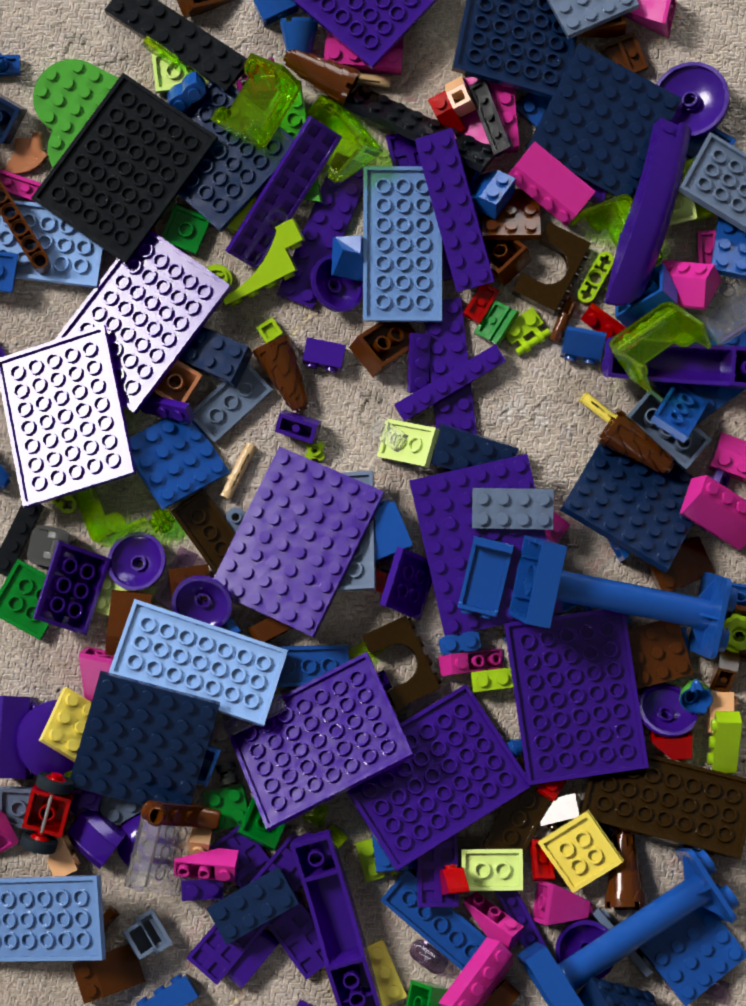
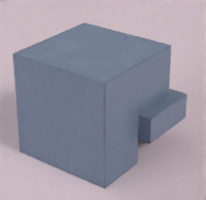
(147, 935)

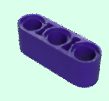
(252, 959)

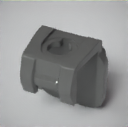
(43, 543)

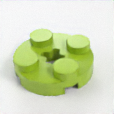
(735, 624)

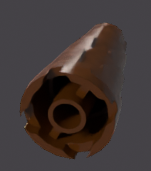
(325, 75)
(281, 365)
(630, 440)
(625, 880)

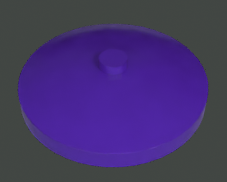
(702, 93)
(33, 753)

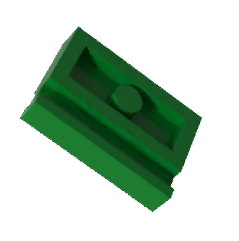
(496, 323)

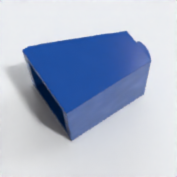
(389, 532)

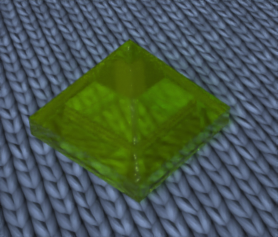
(316, 815)

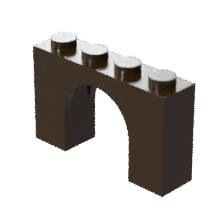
(549, 296)
(423, 680)

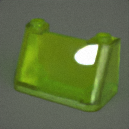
(260, 102)
(356, 146)

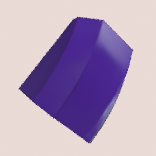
(95, 837)

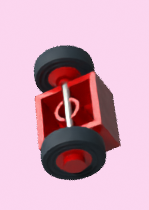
(47, 812)

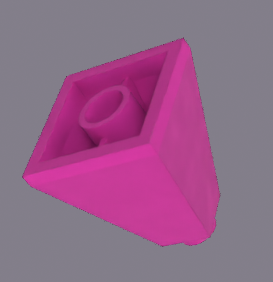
(655, 15)
(91, 663)
(558, 905)

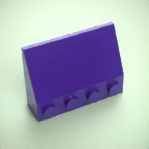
(71, 588)

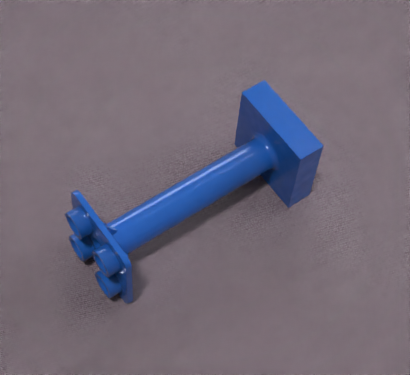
(543, 582)
(560, 981)

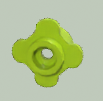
(319, 454)

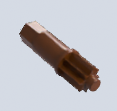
(562, 320)

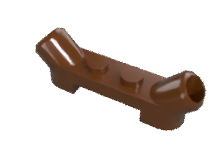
(183, 815)

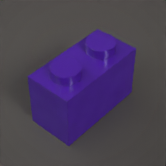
(324, 355)
(298, 426)
(200, 889)

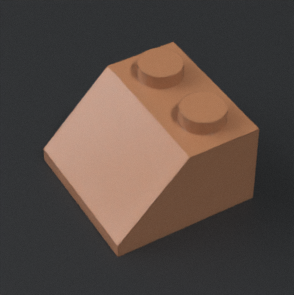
(179, 383)

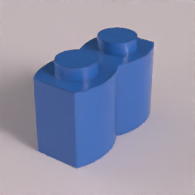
(187, 92)
(454, 644)

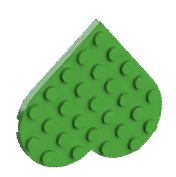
(67, 99)

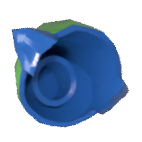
(696, 697)

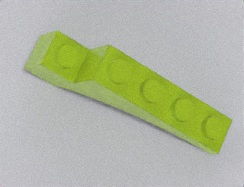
(275, 266)

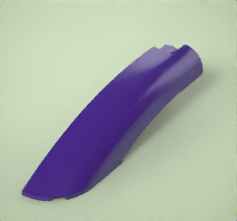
(649, 213)
(689, 366)
(335, 920)

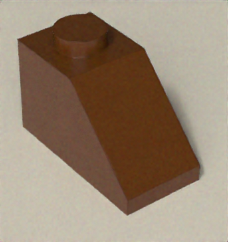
(724, 671)

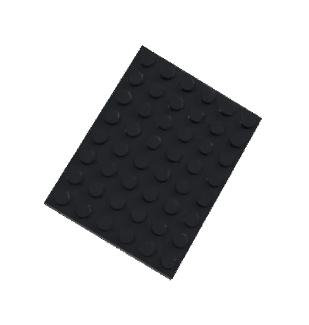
(124, 168)

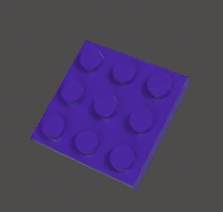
(407, 584)

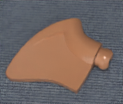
(27, 155)

